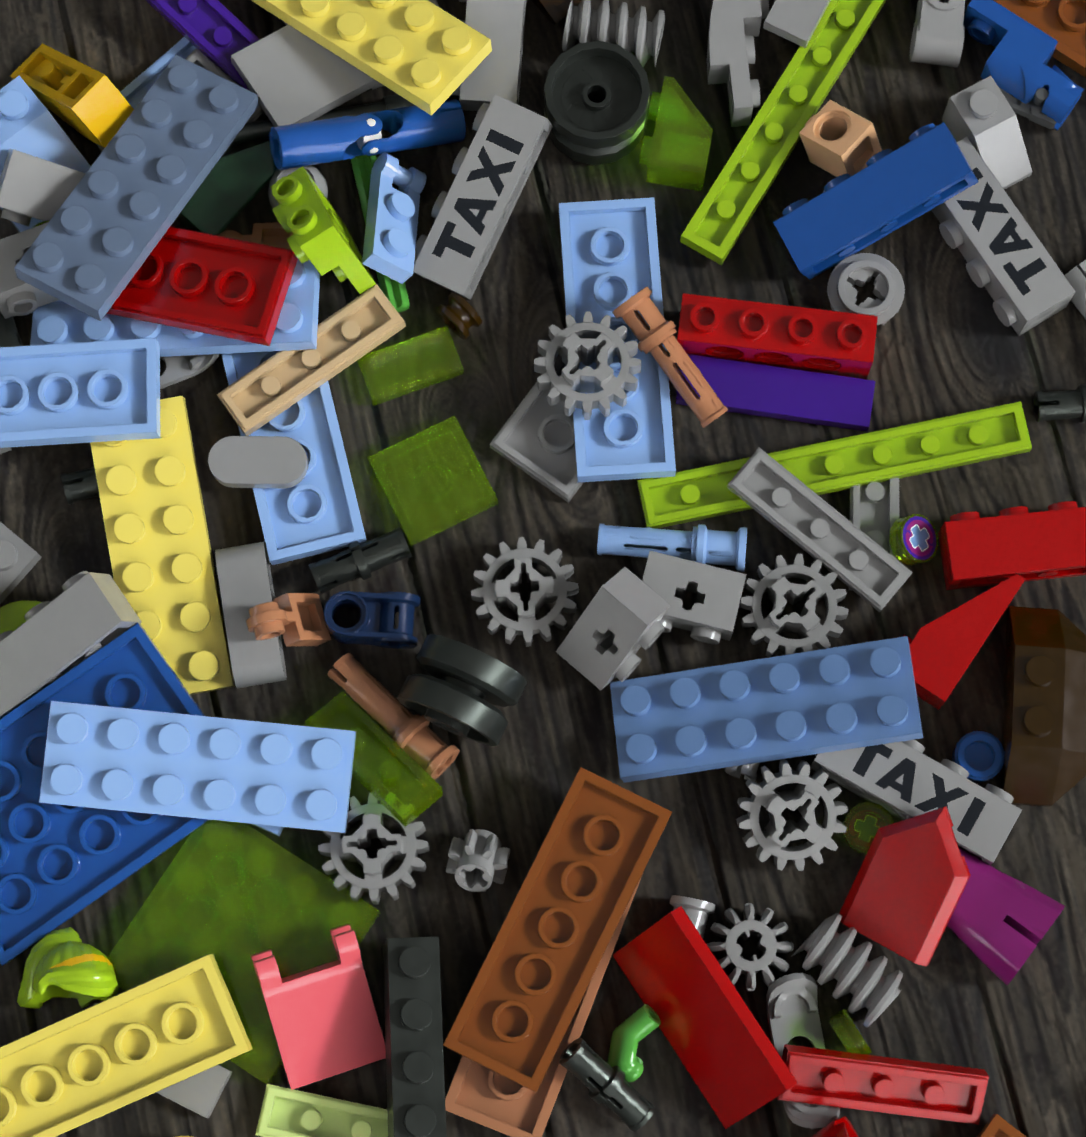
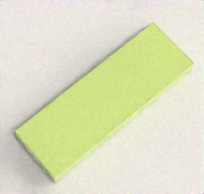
(313, 1115)

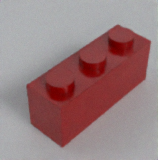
(1015, 542)

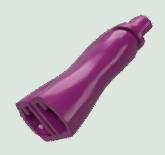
(1001, 918)

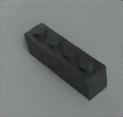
(414, 1037)

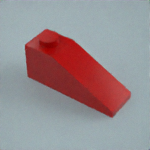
(951, 642)

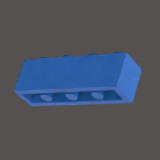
(875, 200)

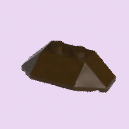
(1043, 706)

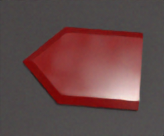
(908, 886)

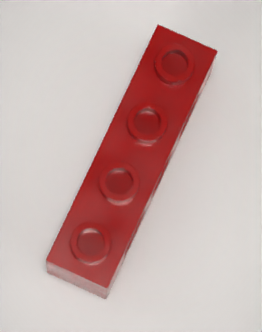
(778, 335)

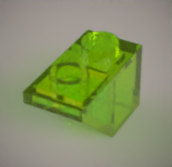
(680, 140)

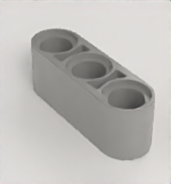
(244, 583)

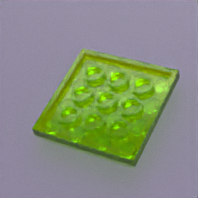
(233, 898)

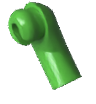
(626, 1039)

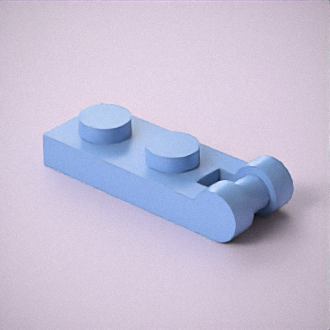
(392, 218)

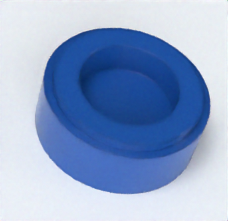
(980, 755)

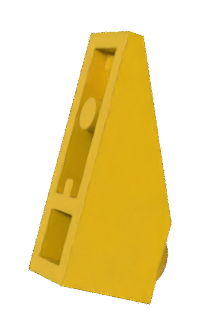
(75, 93)

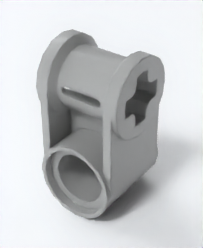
(938, 32)

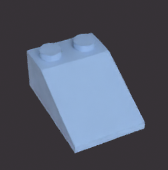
(33, 130)

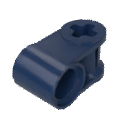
(376, 619)

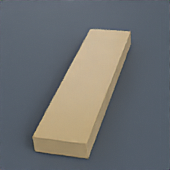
(296, 373)

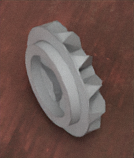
(857, 271)

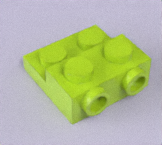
(318, 230)

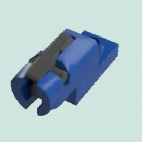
(1021, 64)

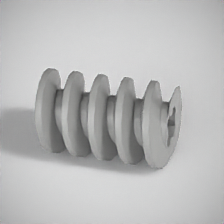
(632, 34)
(850, 968)

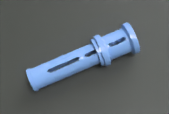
(698, 545)

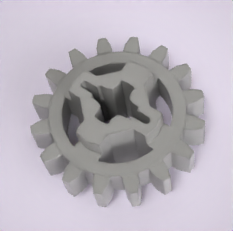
(587, 344)
(544, 589)
(780, 590)
(781, 832)
(397, 849)

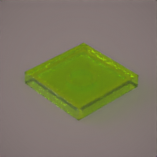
(432, 480)

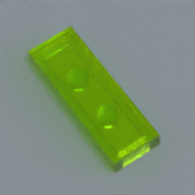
(380, 761)

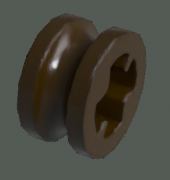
(458, 315)

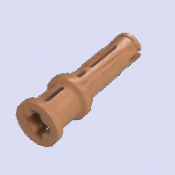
(708, 405)
(406, 729)

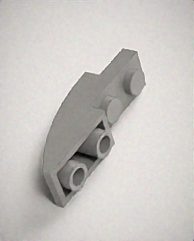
(732, 49)

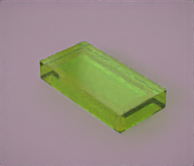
(410, 365)

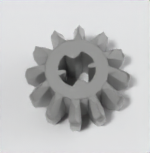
(767, 944)

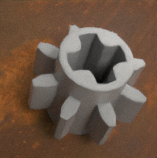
(477, 860)

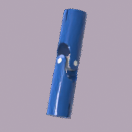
(361, 135)

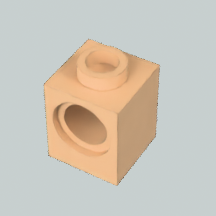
(839, 140)

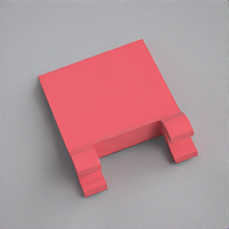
(322, 1014)

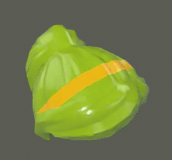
(66, 969)

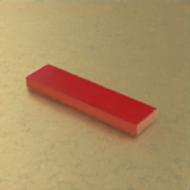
(885, 1084)

